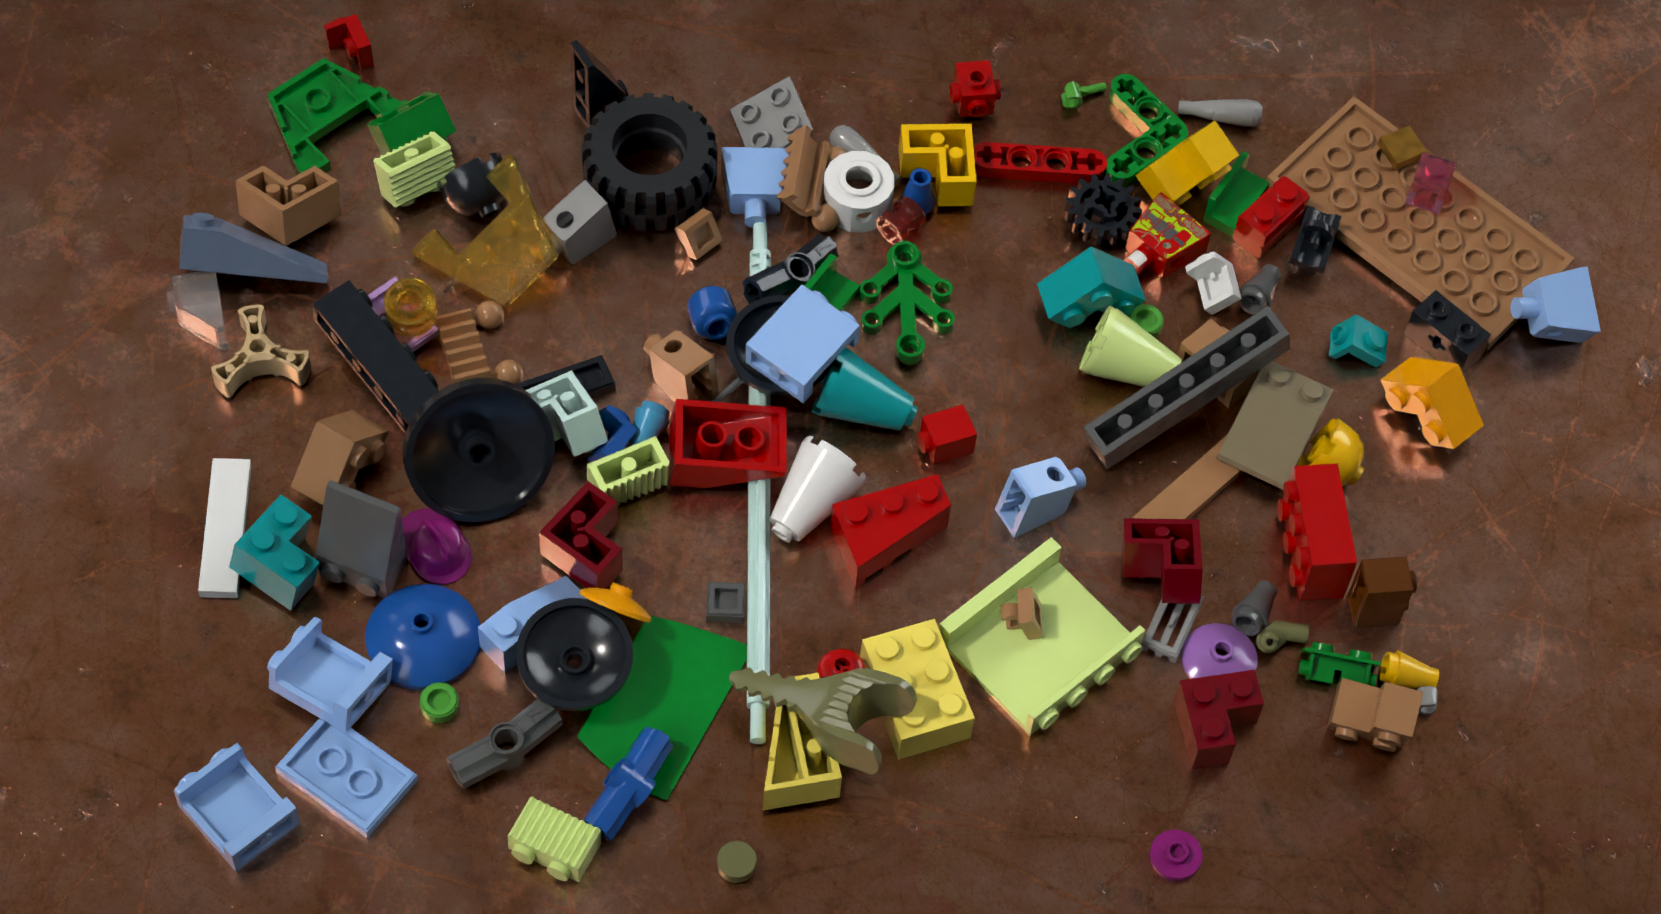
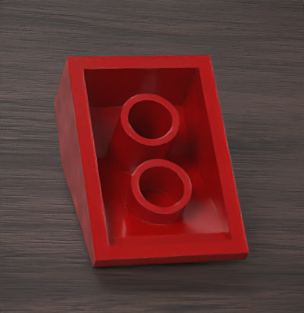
(725, 443)

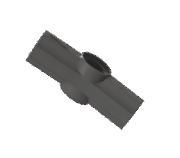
(485, 757)

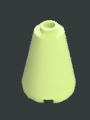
(1126, 351)

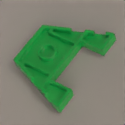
(320, 102)

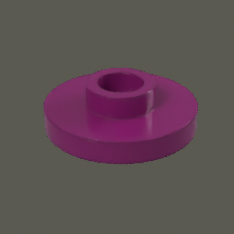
(1175, 855)

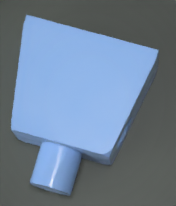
(752, 181)
(1559, 306)
(1037, 494)

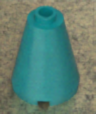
(863, 395)

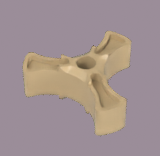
(259, 356)

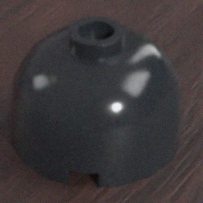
(470, 190)

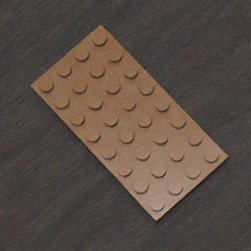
(1468, 252)

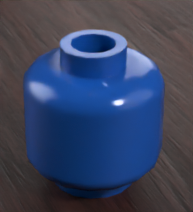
(711, 312)

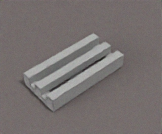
(1161, 648)

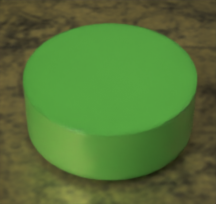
(1148, 318)
(439, 702)

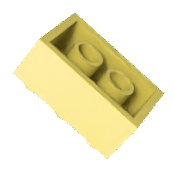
(941, 708)

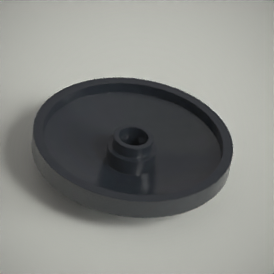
(478, 449)

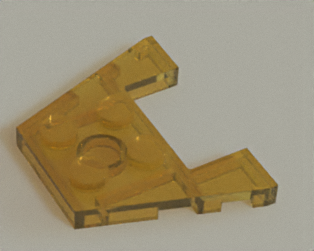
(507, 252)

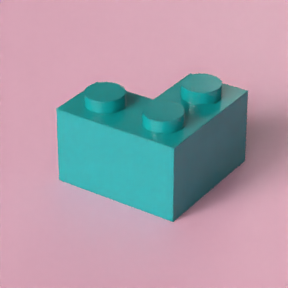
(1088, 285)
(271, 553)

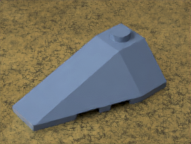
(226, 248)

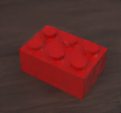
(1317, 532)

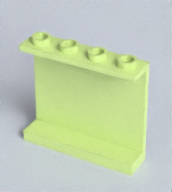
(1047, 673)

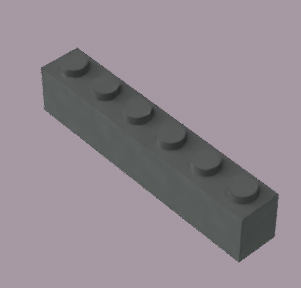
(1187, 387)

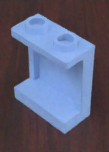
(801, 341)
(327, 676)
(235, 807)

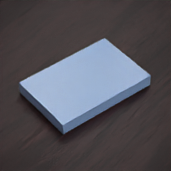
(347, 775)

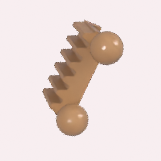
(805, 178)
(463, 345)

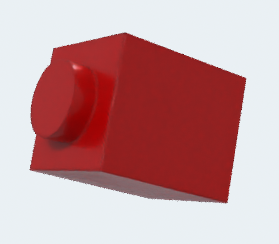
(947, 434)

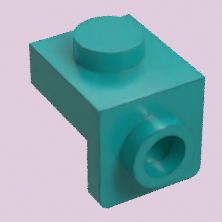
(1359, 339)

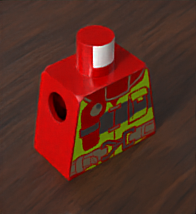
(1165, 239)

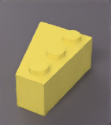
(797, 765)

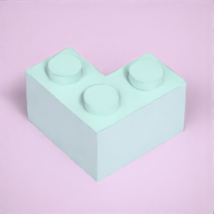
(571, 413)

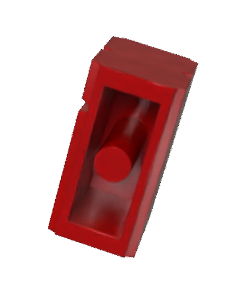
(1271, 217)

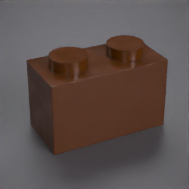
(1381, 592)

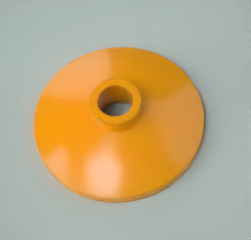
(617, 599)

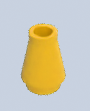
(1407, 671)

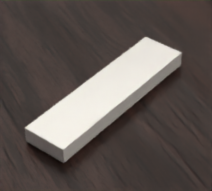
(224, 526)

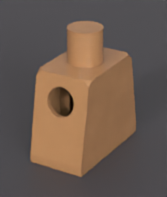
(682, 367)

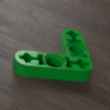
(1152, 129)

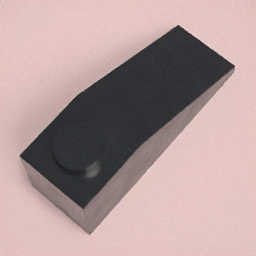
(592, 84)

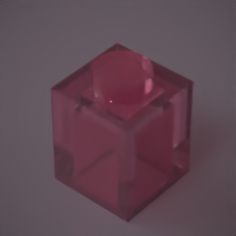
(1430, 182)

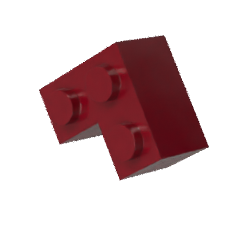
(578, 540)
(1165, 551)
(1210, 709)

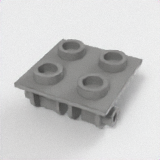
(771, 116)

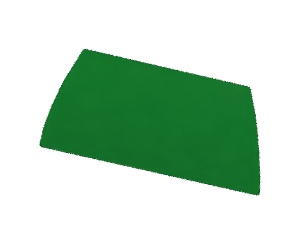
(672, 687)

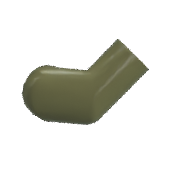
(1279, 633)

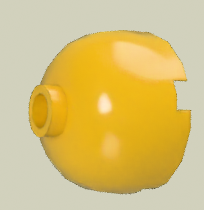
(1337, 444)

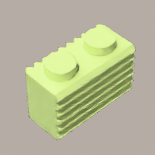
(414, 169)
(631, 471)
(553, 840)

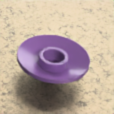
(1201, 659)

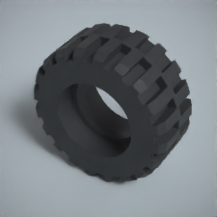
(658, 125)

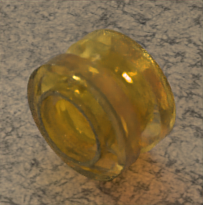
(411, 322)

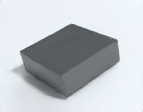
(725, 602)

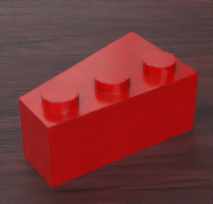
(888, 523)

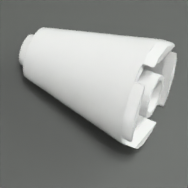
(815, 482)

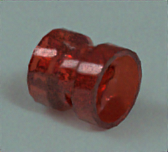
(897, 223)

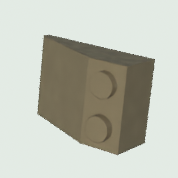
(1275, 424)

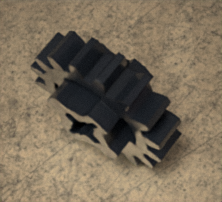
(1103, 211)

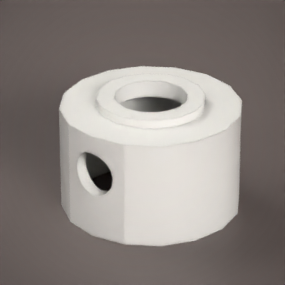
(850, 201)

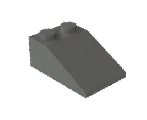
(361, 541)

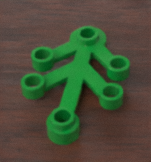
(907, 298)

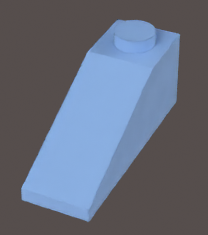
(501, 631)

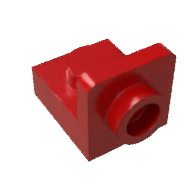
(350, 33)

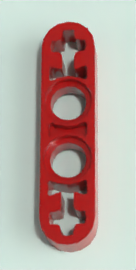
(1038, 157)

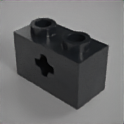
(1447, 332)

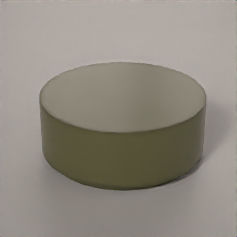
(736, 861)

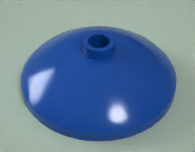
(429, 653)

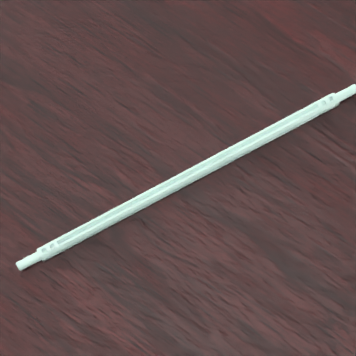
(758, 541)

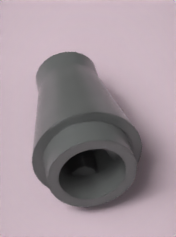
(1260, 289)
(1254, 610)

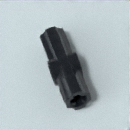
(792, 272)

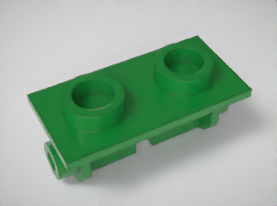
(1323, 663)

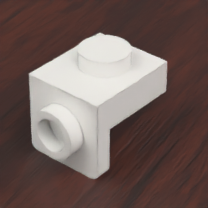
(1215, 281)

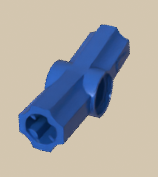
(629, 782)

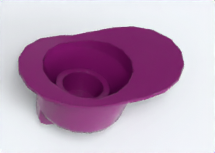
(436, 546)

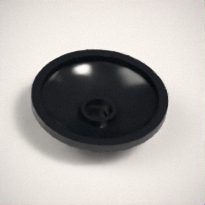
(742, 329)
(574, 631)

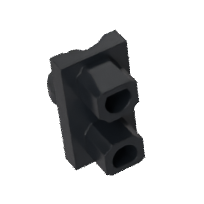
(1314, 241)

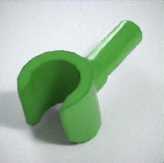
(1073, 93)

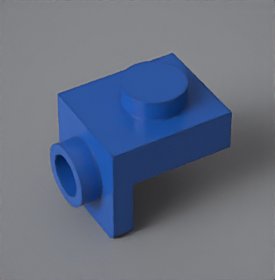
(618, 432)

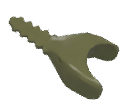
(836, 707)

